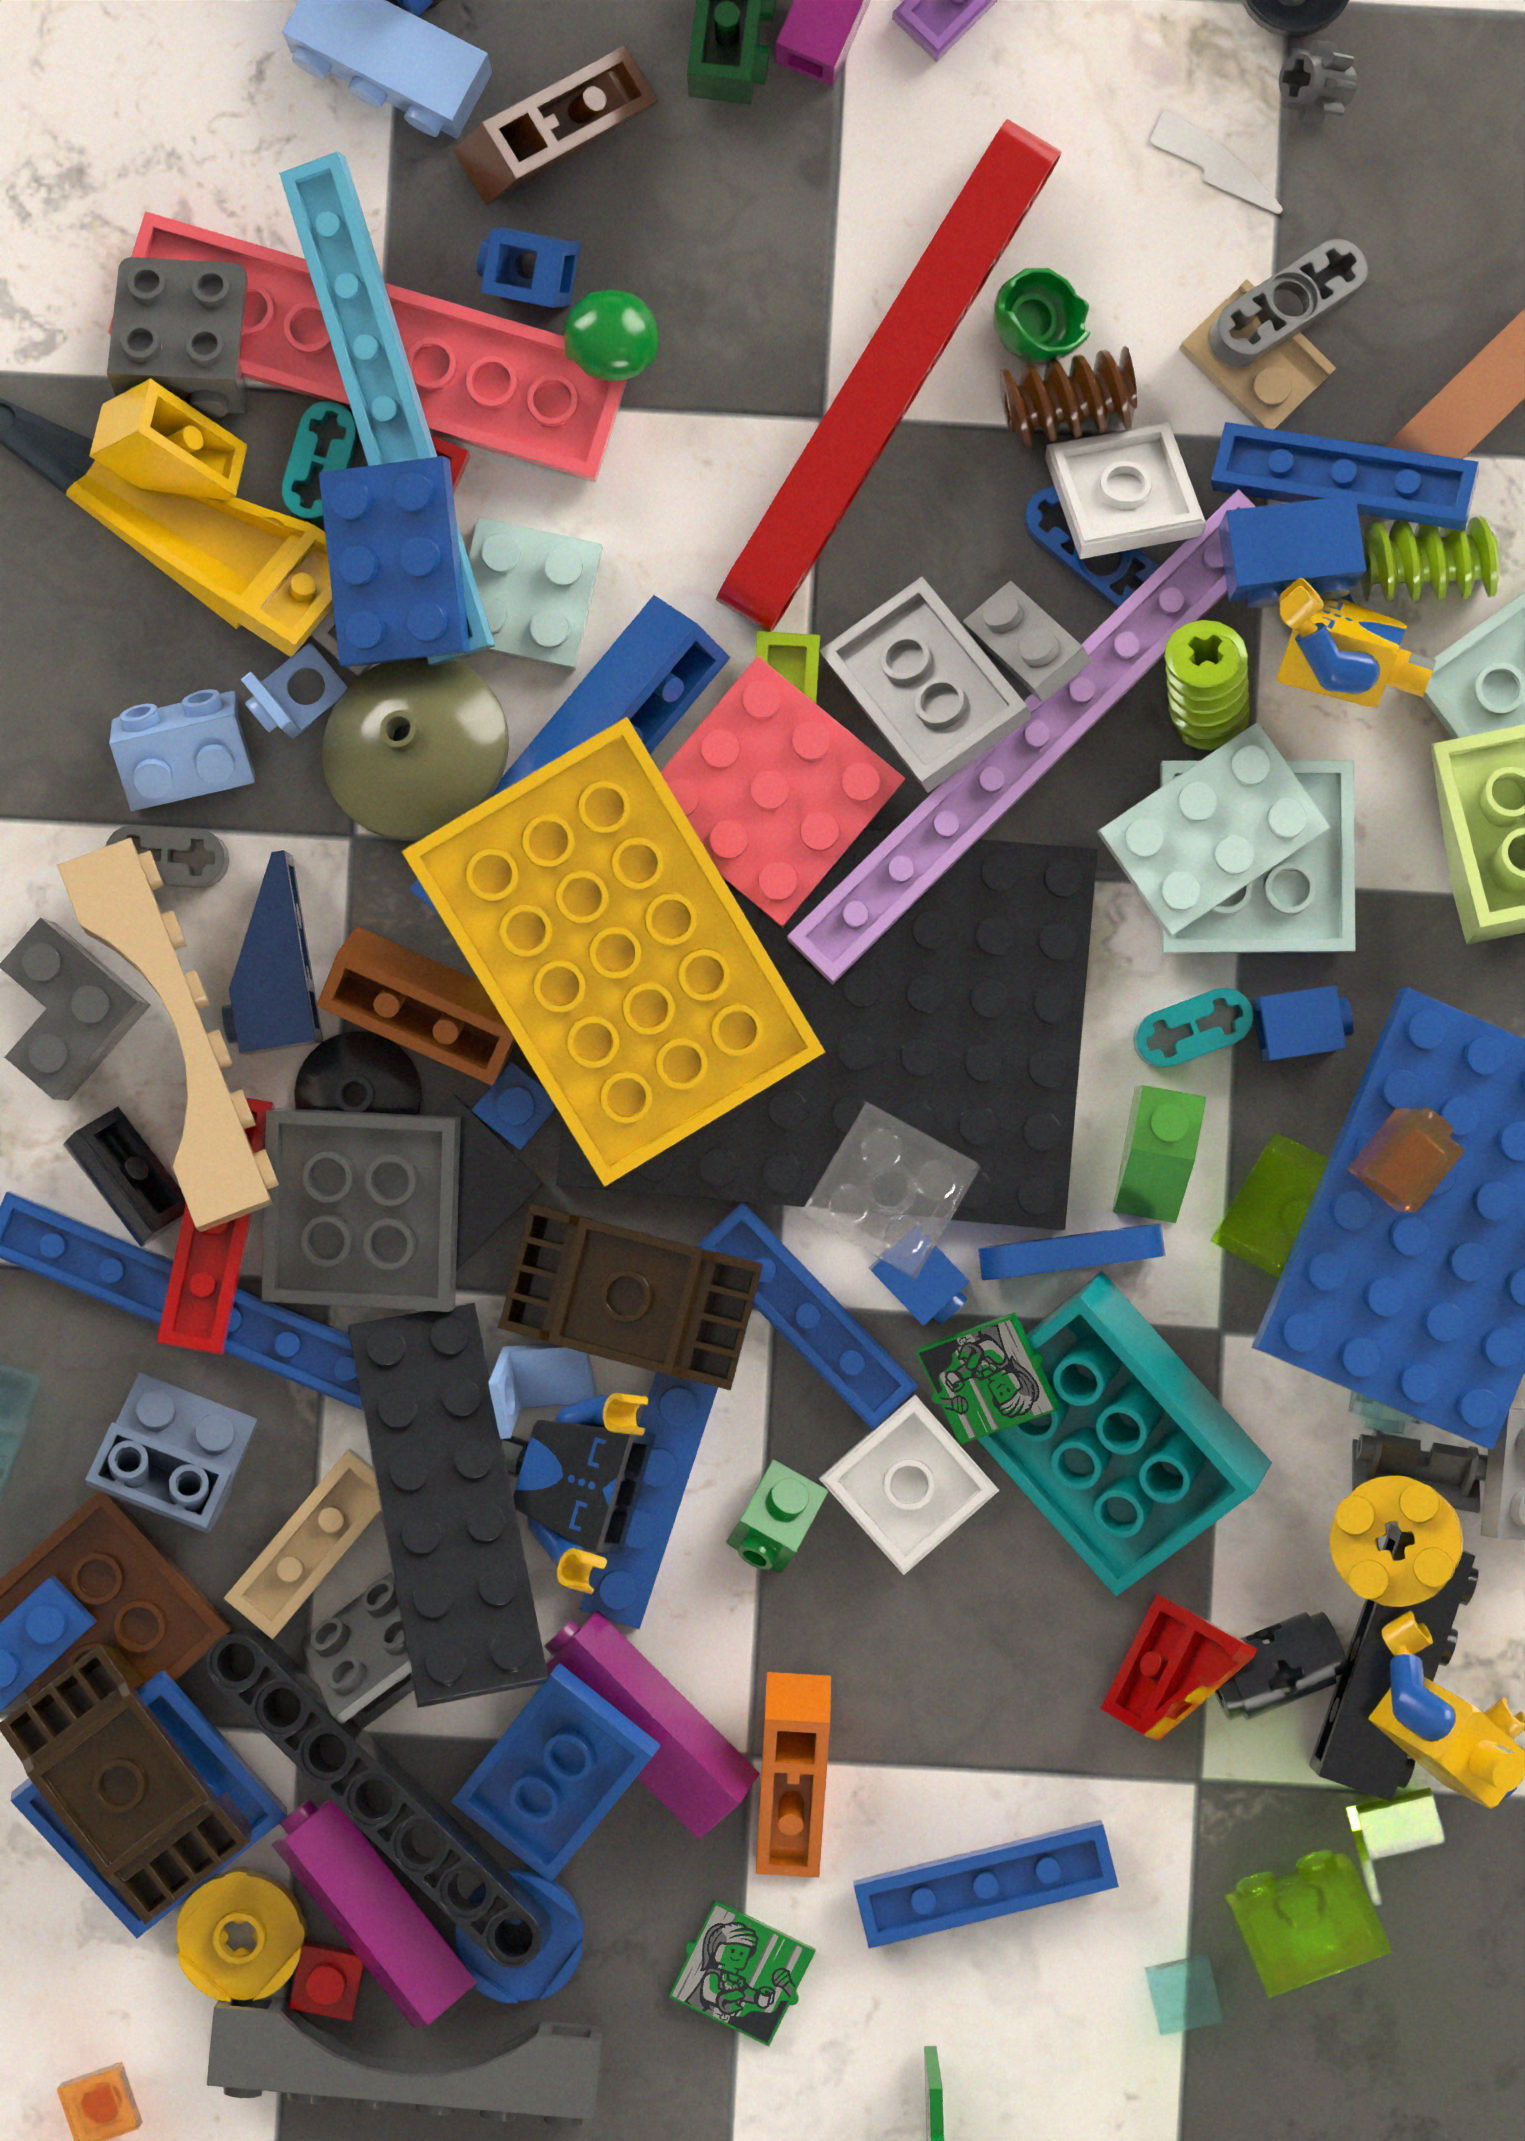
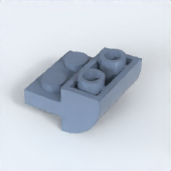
(172, 1453)

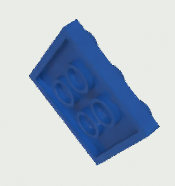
(212, 1758)

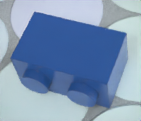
(1289, 541)

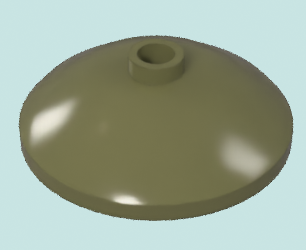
(433, 774)

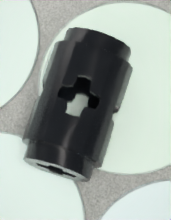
(1307, 1661)

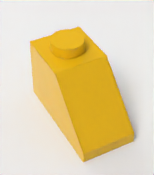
(167, 445)

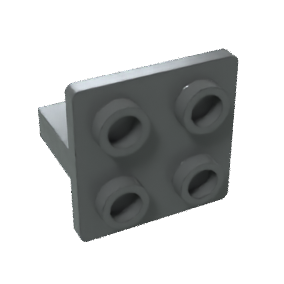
(362, 1656)

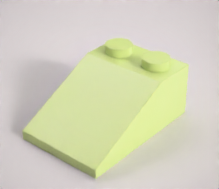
(1484, 829)

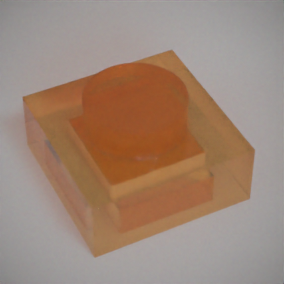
(100, 2104)

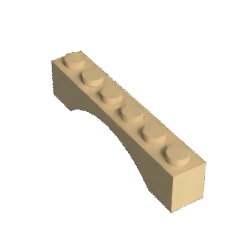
(215, 1159)

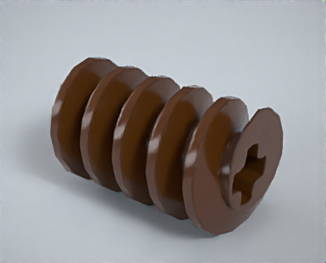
(1070, 397)

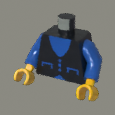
(581, 1481)

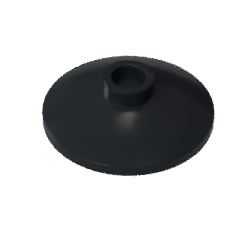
(362, 1058)

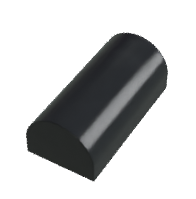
(128, 1175)

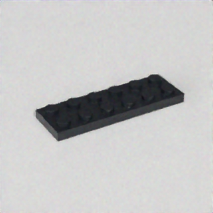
(447, 1506)

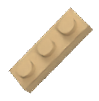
(308, 1545)

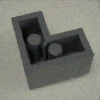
(84, 1011)

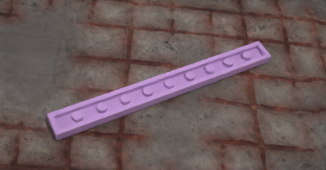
(993, 782)

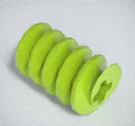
(1430, 558)
(1207, 683)

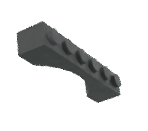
(278, 2049)

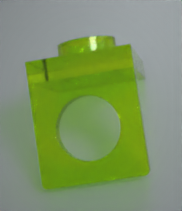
(1392, 1828)

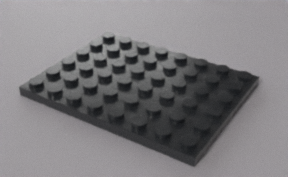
(946, 1022)

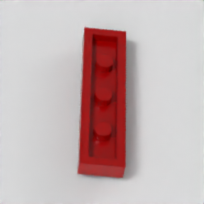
(208, 1270)

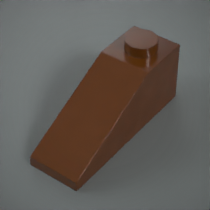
(553, 124)

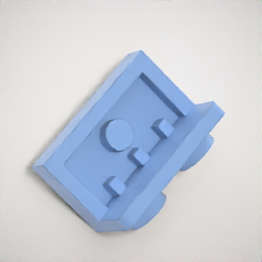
(181, 749)

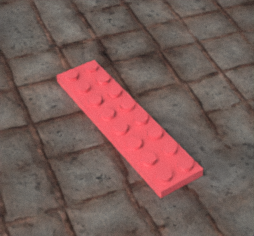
(473, 371)

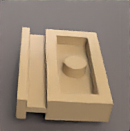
(1270, 386)

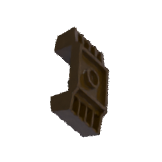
(630, 1296)
(123, 1783)

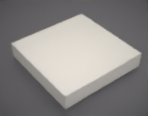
(1124, 490)
(908, 1484)

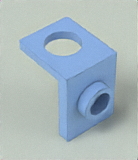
(272, 700)
(538, 1378)

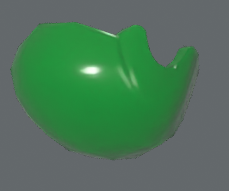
(1040, 316)
(611, 335)

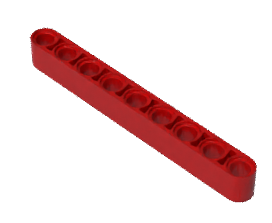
(888, 375)

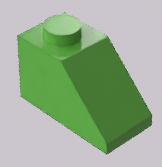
(1158, 1152)

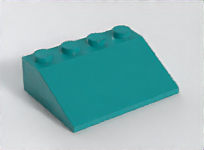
(1136, 1447)

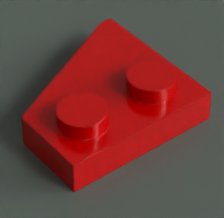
(1172, 1668)

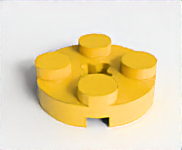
(1374, 1572)
(245, 1972)

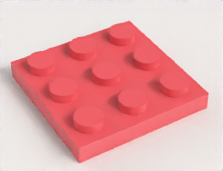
(776, 789)

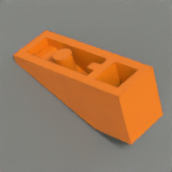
(793, 1774)

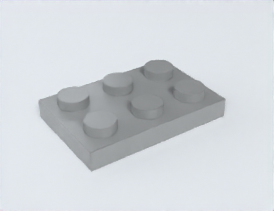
(925, 684)

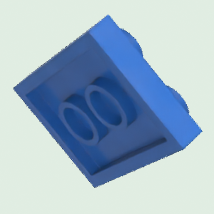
(394, 562)
(555, 1773)

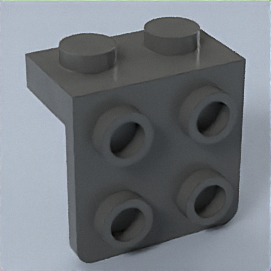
(181, 330)

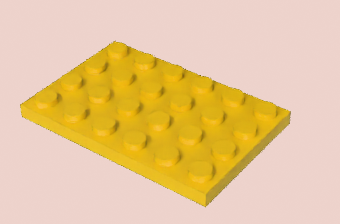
(613, 951)

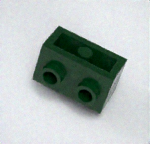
(727, 50)

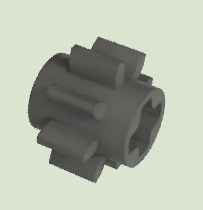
(1317, 81)

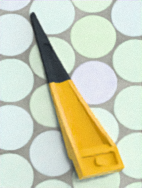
(227, 553)

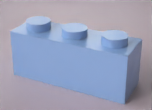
(391, 59)

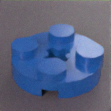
(550, 1968)

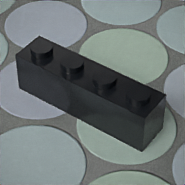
(1349, 1744)

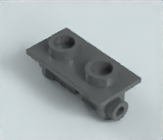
(1447, 1468)

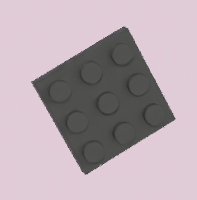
(362, 1209)

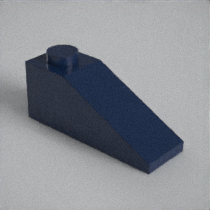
(273, 977)

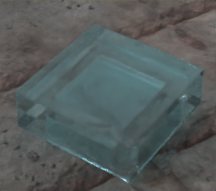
(1183, 1994)

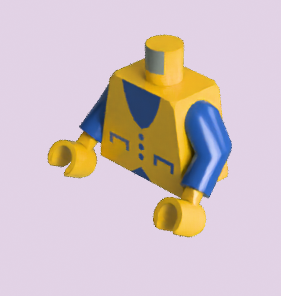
(1346, 649)
(1443, 1732)

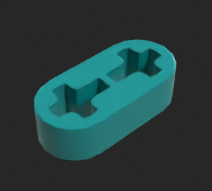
(306, 458)
(1198, 1042)

